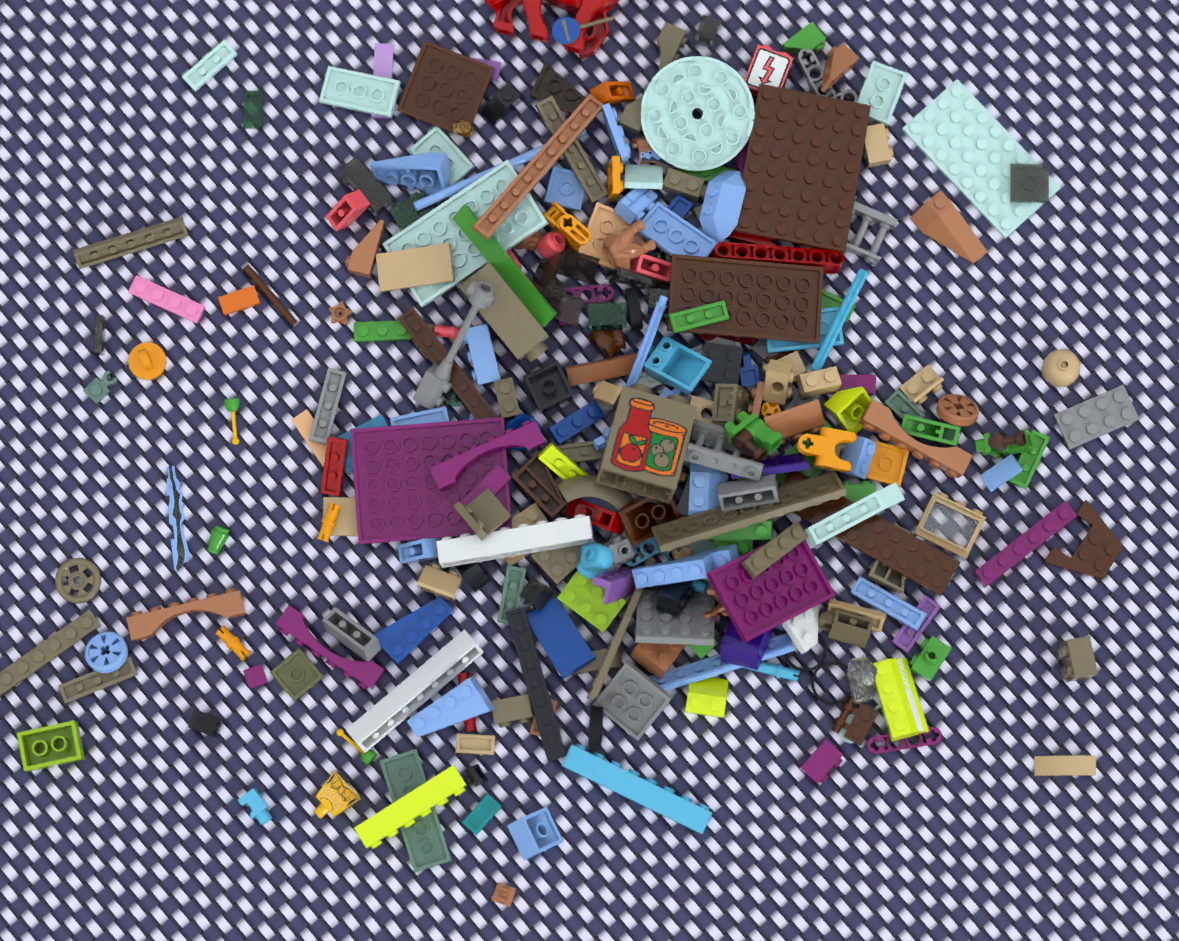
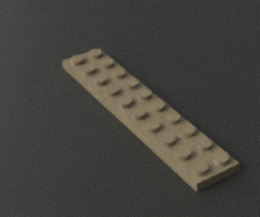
(715, 522)

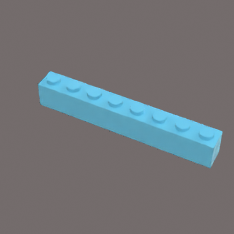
(637, 789)

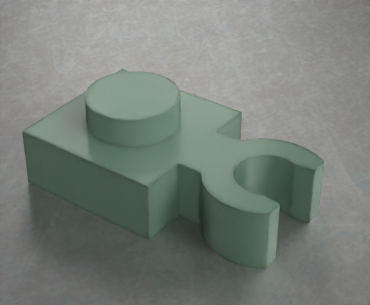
(98, 390)

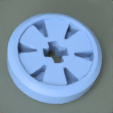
(106, 641)

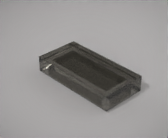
(99, 340)

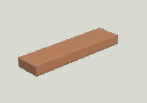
(601, 369)

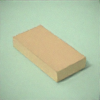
(475, 744)

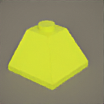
(848, 407)

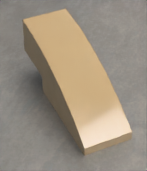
(1065, 765)

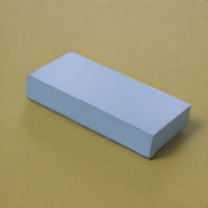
(1001, 472)

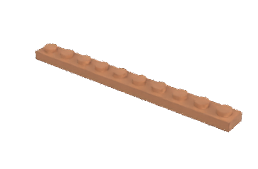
(538, 167)

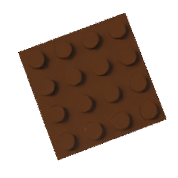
(445, 87)

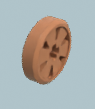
(957, 410)

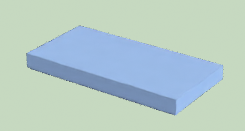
(675, 234)

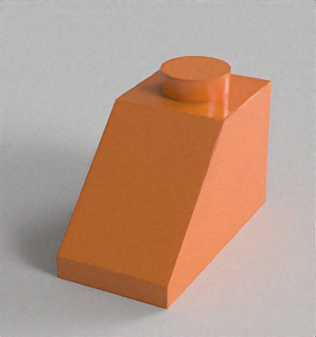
(613, 92)

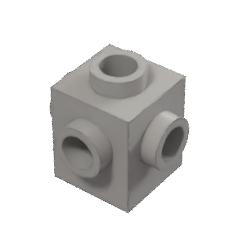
(621, 549)

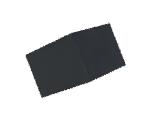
(473, 575)

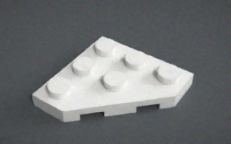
(804, 629)

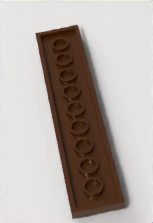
(886, 543)

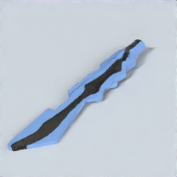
(176, 517)

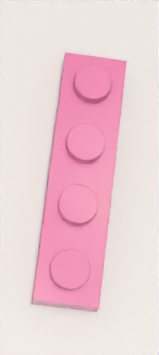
(166, 299)

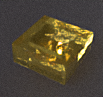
(463, 128)

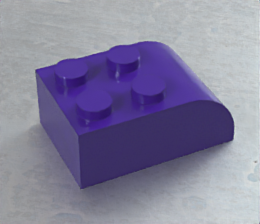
(743, 654)

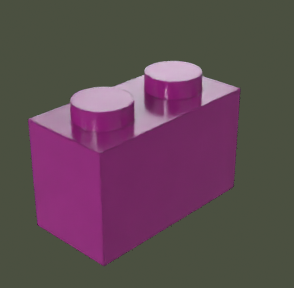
(821, 761)

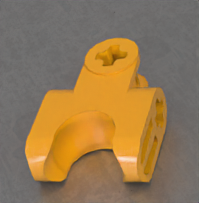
(568, 226)
(824, 448)

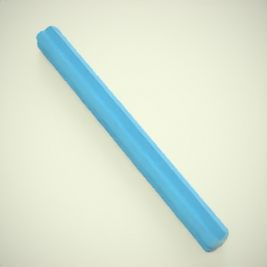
(839, 319)

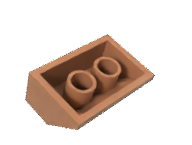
(797, 421)

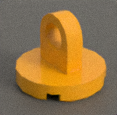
(147, 361)

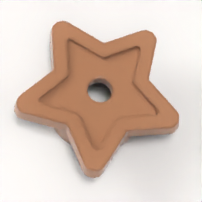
(335, 312)

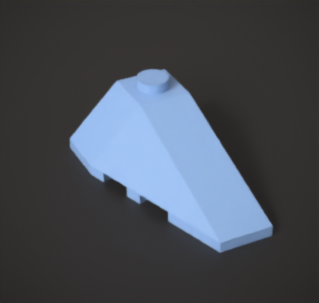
(423, 171)

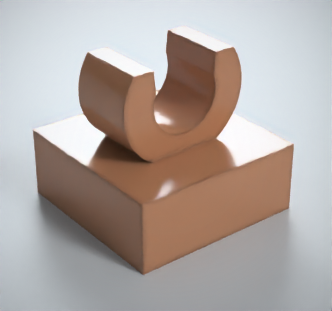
(504, 894)

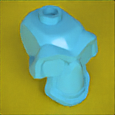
(594, 560)

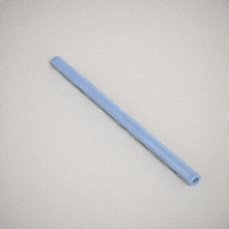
(455, 188)

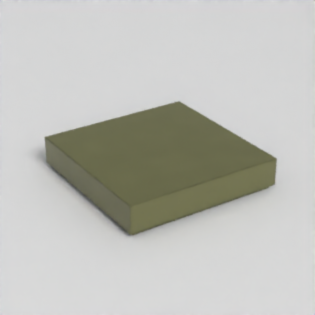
(297, 674)

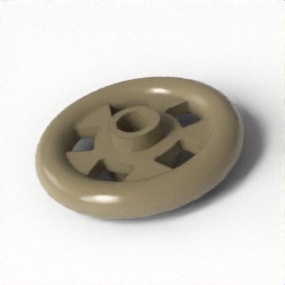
(64, 571)

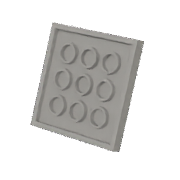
(685, 629)

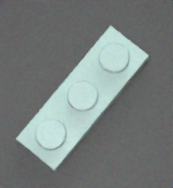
(209, 65)

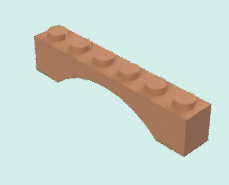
(880, 420)
(147, 624)

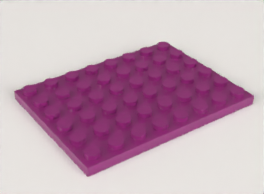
(395, 483)

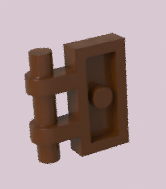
(861, 723)

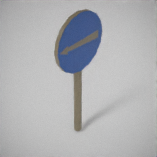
(567, 30)

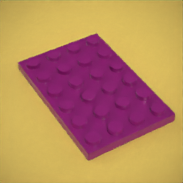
(773, 596)

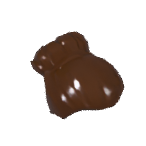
(608, 341)

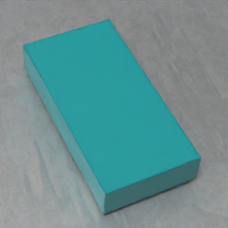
(482, 814)

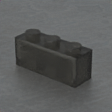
(359, 177)

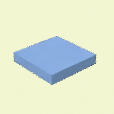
(564, 189)

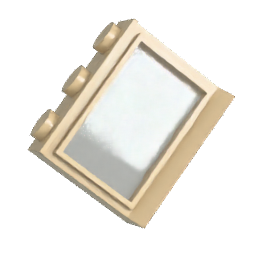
(950, 525)

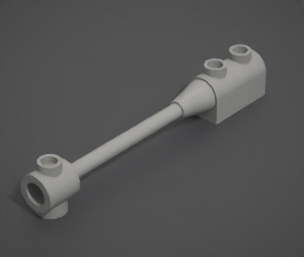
(438, 376)

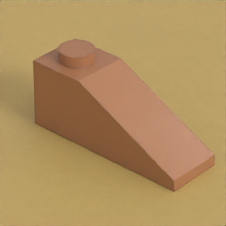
(837, 65)
(364, 255)

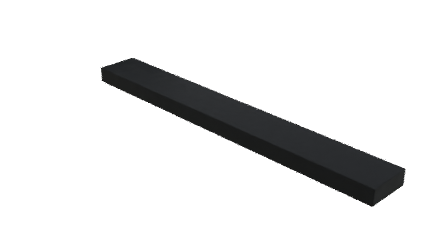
(536, 684)

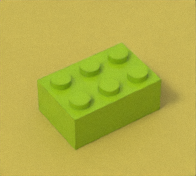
(587, 601)
(51, 746)

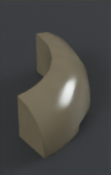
(585, 486)

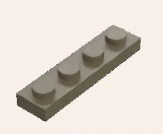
(774, 549)
(96, 681)

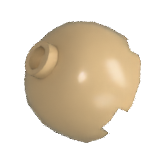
(1061, 368)

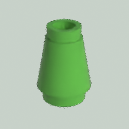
(217, 539)

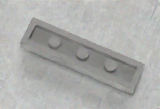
(327, 406)

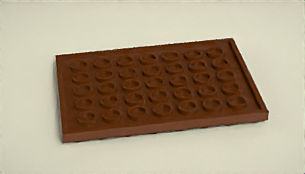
(802, 168)

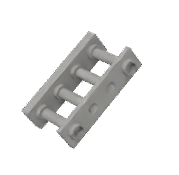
(868, 216)
(715, 459)

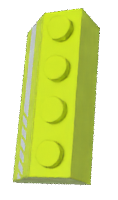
(899, 699)

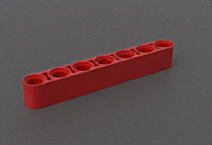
(787, 255)

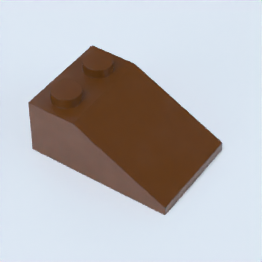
(643, 514)

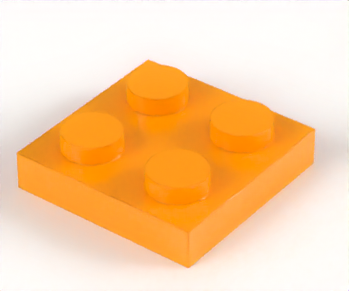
(614, 184)
(887, 464)

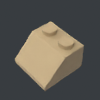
(439, 582)

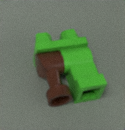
(752, 432)
(1005, 445)

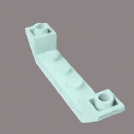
(853, 515)

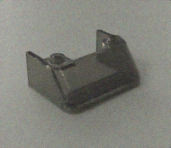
(569, 264)

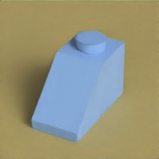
(418, 550)

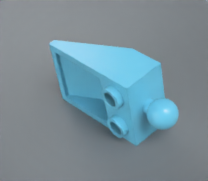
(676, 365)

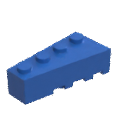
(411, 631)

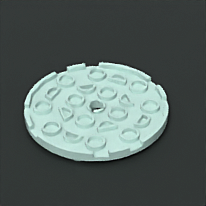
(691, 85)

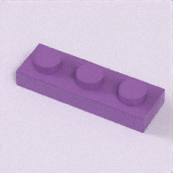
(907, 636)

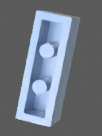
(482, 354)

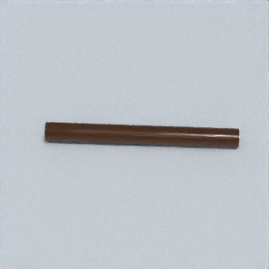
(270, 295)

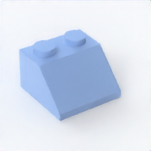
(535, 833)

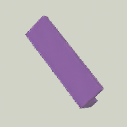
(617, 582)

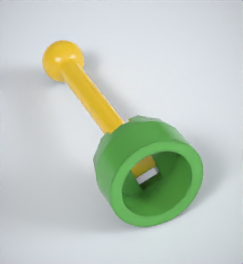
(232, 406)
(366, 757)

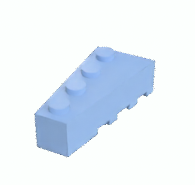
(456, 706)

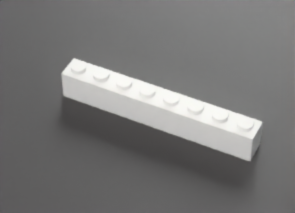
(515, 541)
(414, 691)

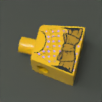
(335, 797)

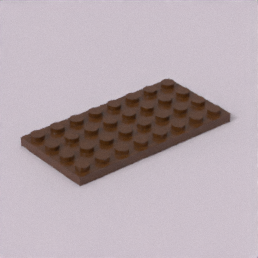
(760, 297)

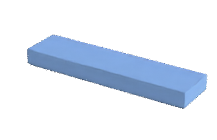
(888, 603)

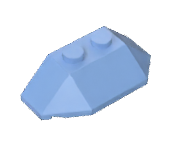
(722, 205)
(704, 488)

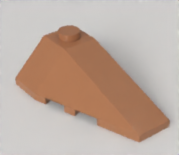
(944, 223)

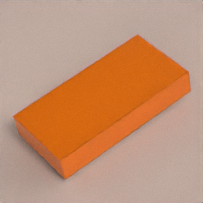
(239, 300)

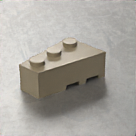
(886, 576)

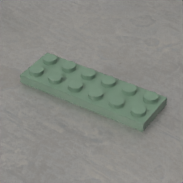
(425, 837)

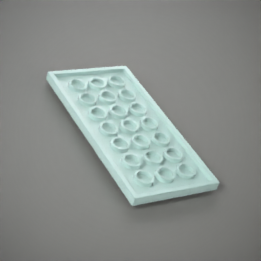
(974, 155)
(440, 228)

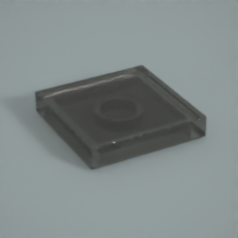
(1029, 183)

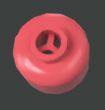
(551, 244)

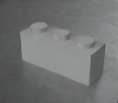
(748, 493)
(351, 634)

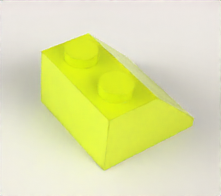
(707, 697)

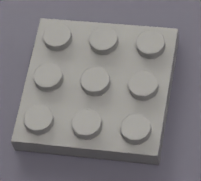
(633, 700)

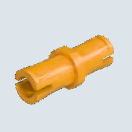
(328, 522)
(233, 643)

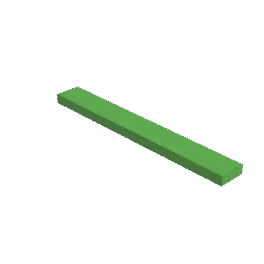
(506, 268)

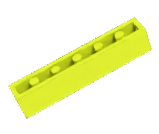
(410, 806)

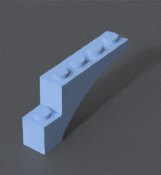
(685, 568)

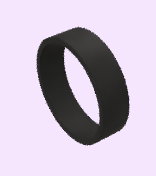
(633, 308)
(809, 669)
(813, 688)
(595, 727)

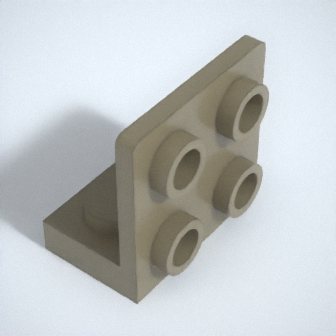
(729, 402)
(483, 514)

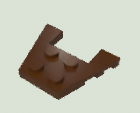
(1095, 551)

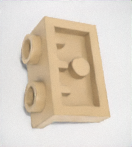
(921, 385)

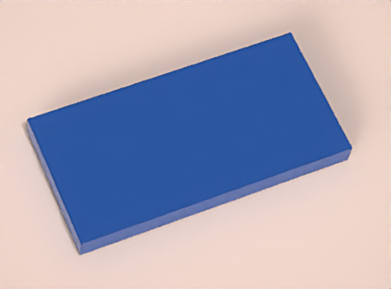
(560, 638)

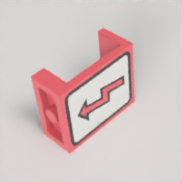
(767, 68)

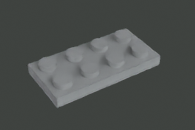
(1096, 417)

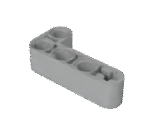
(815, 84)

